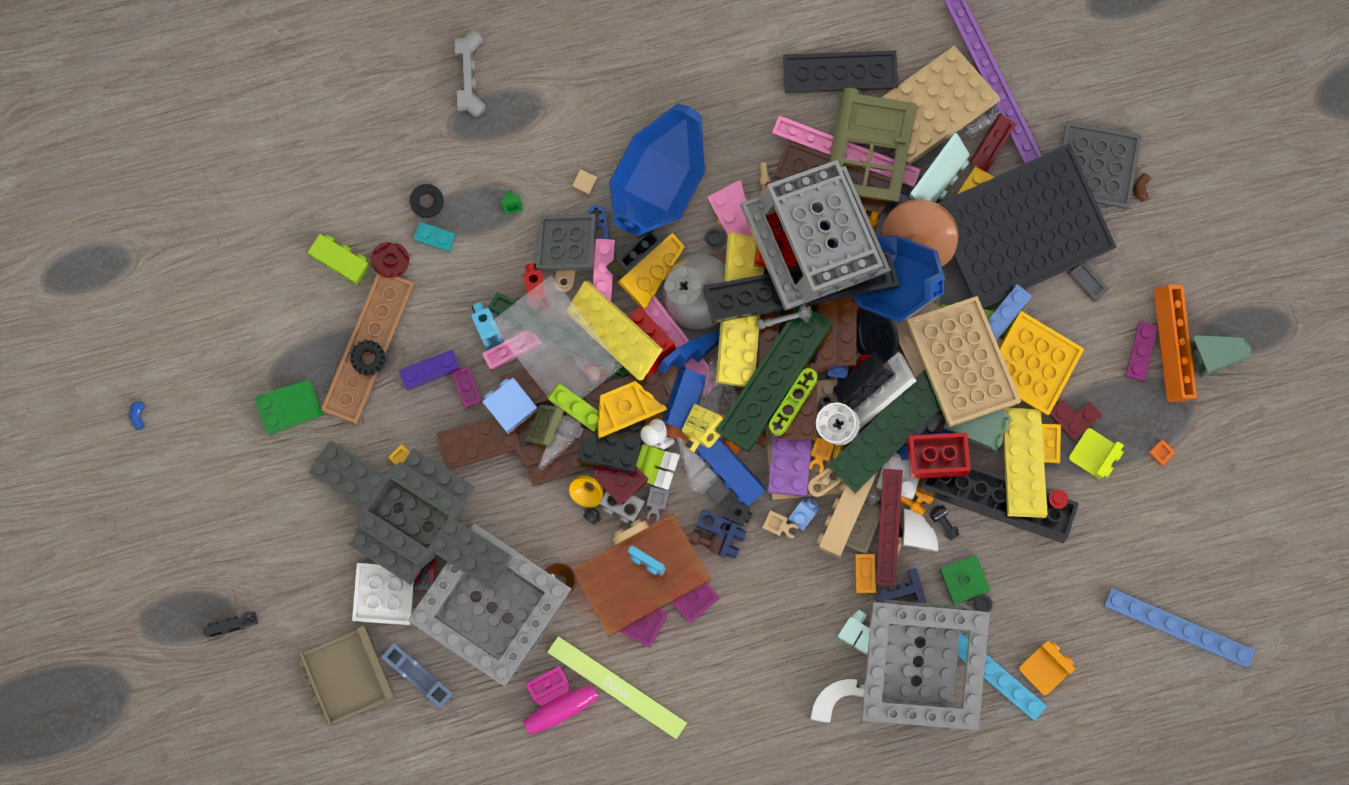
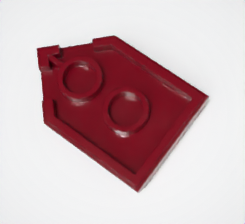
(620, 484)

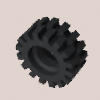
(367, 346)

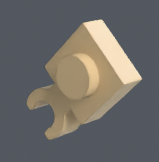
(777, 523)

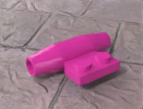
(556, 701)

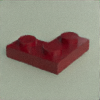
(1073, 423)

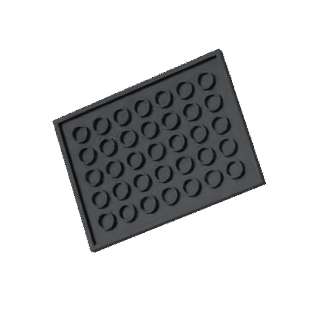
(1027, 226)

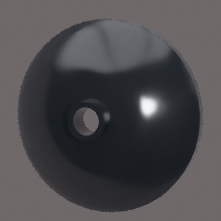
(876, 334)

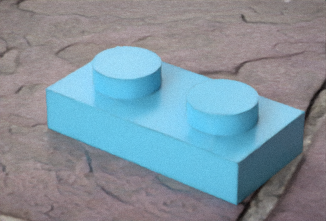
(639, 557)

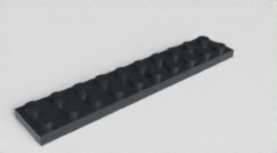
(759, 296)

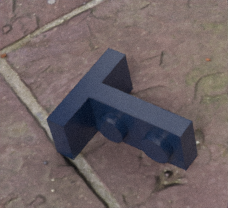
(904, 589)

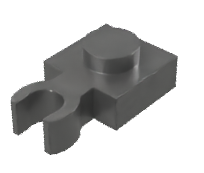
(657, 500)

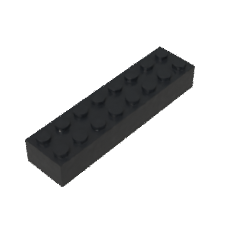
(986, 495)

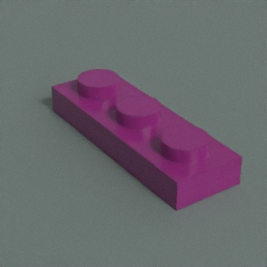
(1141, 351)

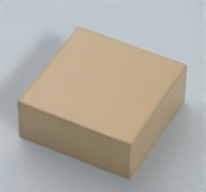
(584, 182)

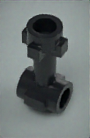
(938, 514)

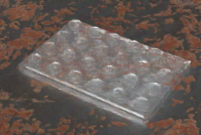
(555, 341)

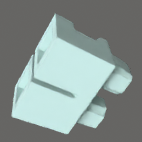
(852, 630)

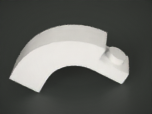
(830, 695)

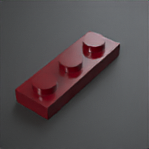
(992, 142)

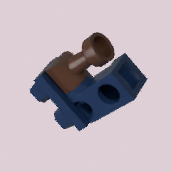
(722, 535)

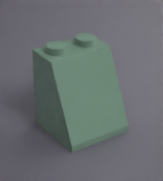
(1218, 352)
(985, 430)

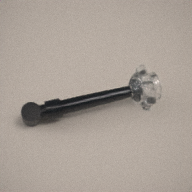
(874, 499)

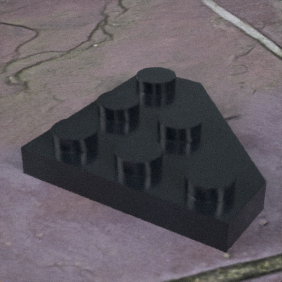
(613, 451)

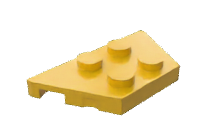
(625, 407)

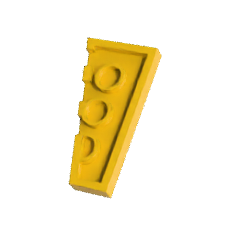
(648, 274)

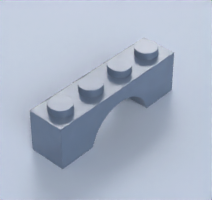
(417, 675)

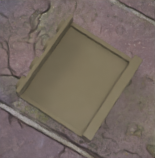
(346, 676)

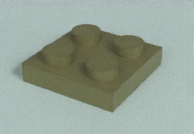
(545, 425)

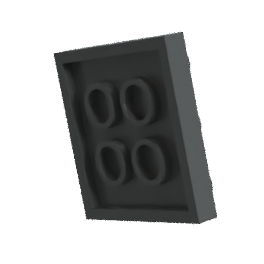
(566, 242)

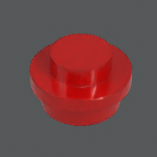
(1058, 499)

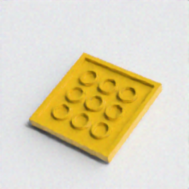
(1038, 361)

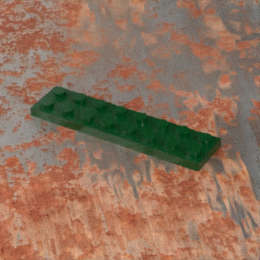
(773, 380)
(886, 434)

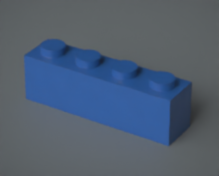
(732, 470)

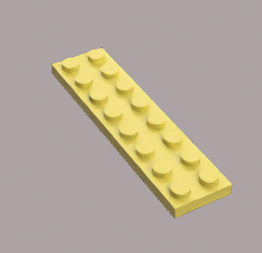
(739, 336)

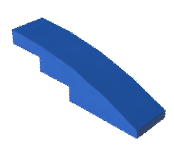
(695, 349)

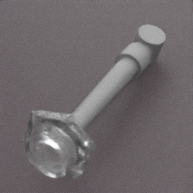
(804, 313)

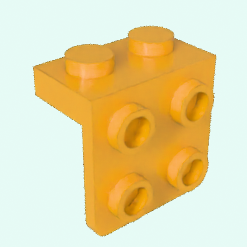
(1047, 667)

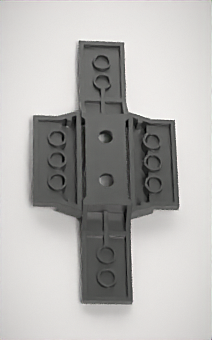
(380, 494)

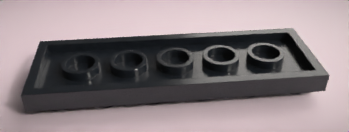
(840, 70)

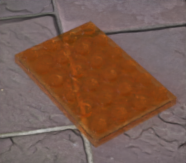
(627, 591)

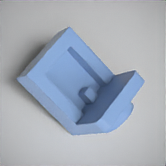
(804, 512)

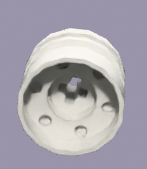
(829, 417)

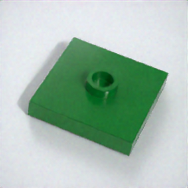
(965, 579)

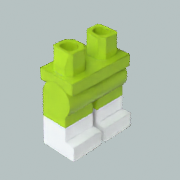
(652, 457)

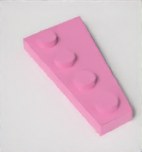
(728, 209)

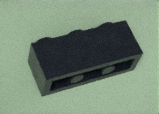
(633, 254)
(863, 380)

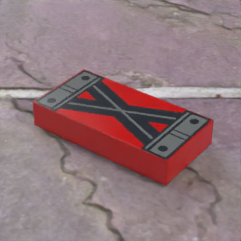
(425, 577)

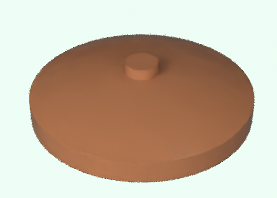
(924, 224)

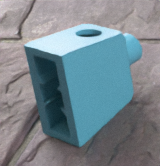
(482, 319)

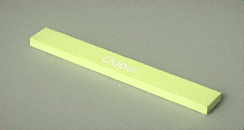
(617, 687)

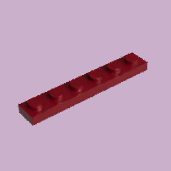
(889, 527)

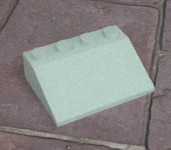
(942, 171)

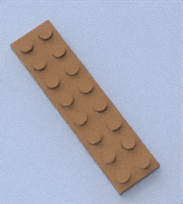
(376, 323)

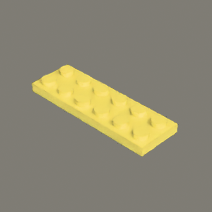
(617, 331)
(1024, 464)

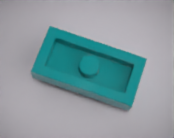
(434, 236)

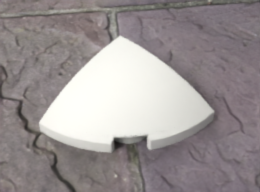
(918, 532)

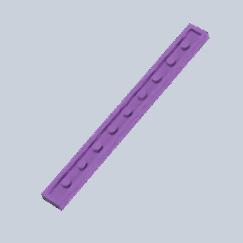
(992, 75)

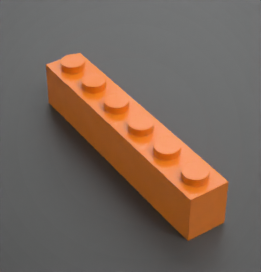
(1175, 343)

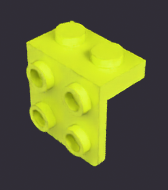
(1096, 454)

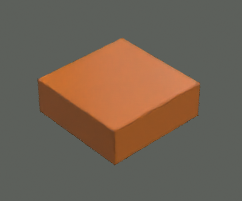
(1161, 452)

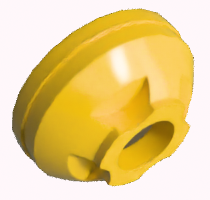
(584, 496)

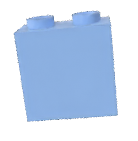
(509, 405)

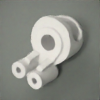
(656, 435)

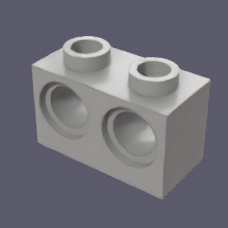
(619, 510)

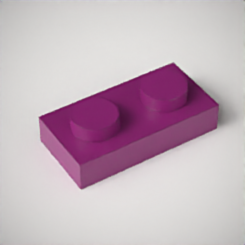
(466, 387)

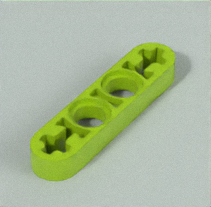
(795, 403)

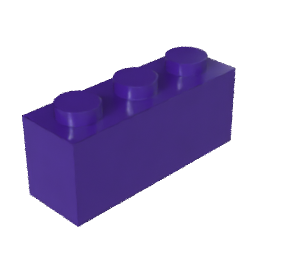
(429, 370)

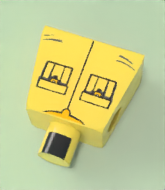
(701, 428)

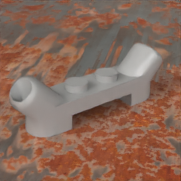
(465, 98)

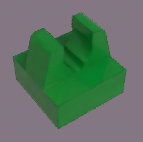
(511, 203)

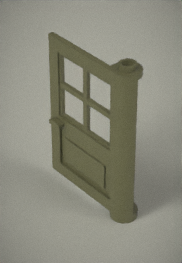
(874, 123)

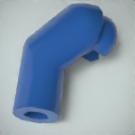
(134, 414)

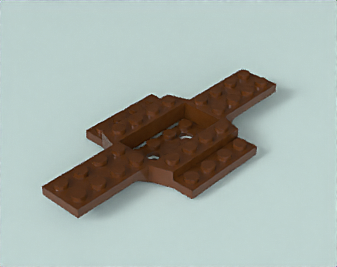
(835, 350)
(488, 439)

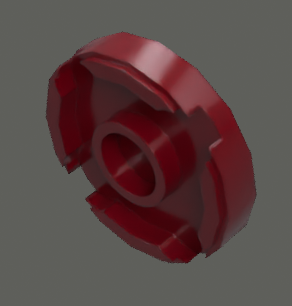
(390, 259)

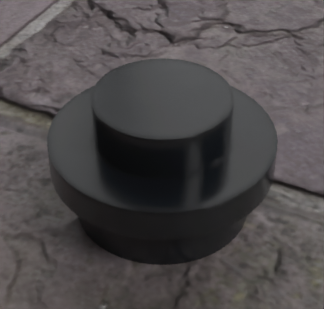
(714, 237)
(592, 515)
(982, 603)

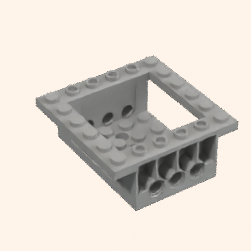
(824, 268)
(510, 643)
(890, 666)

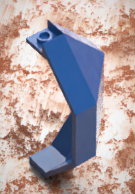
(658, 171)
(918, 276)

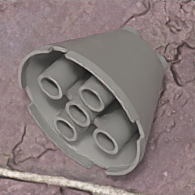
(684, 291)

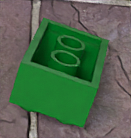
(288, 407)

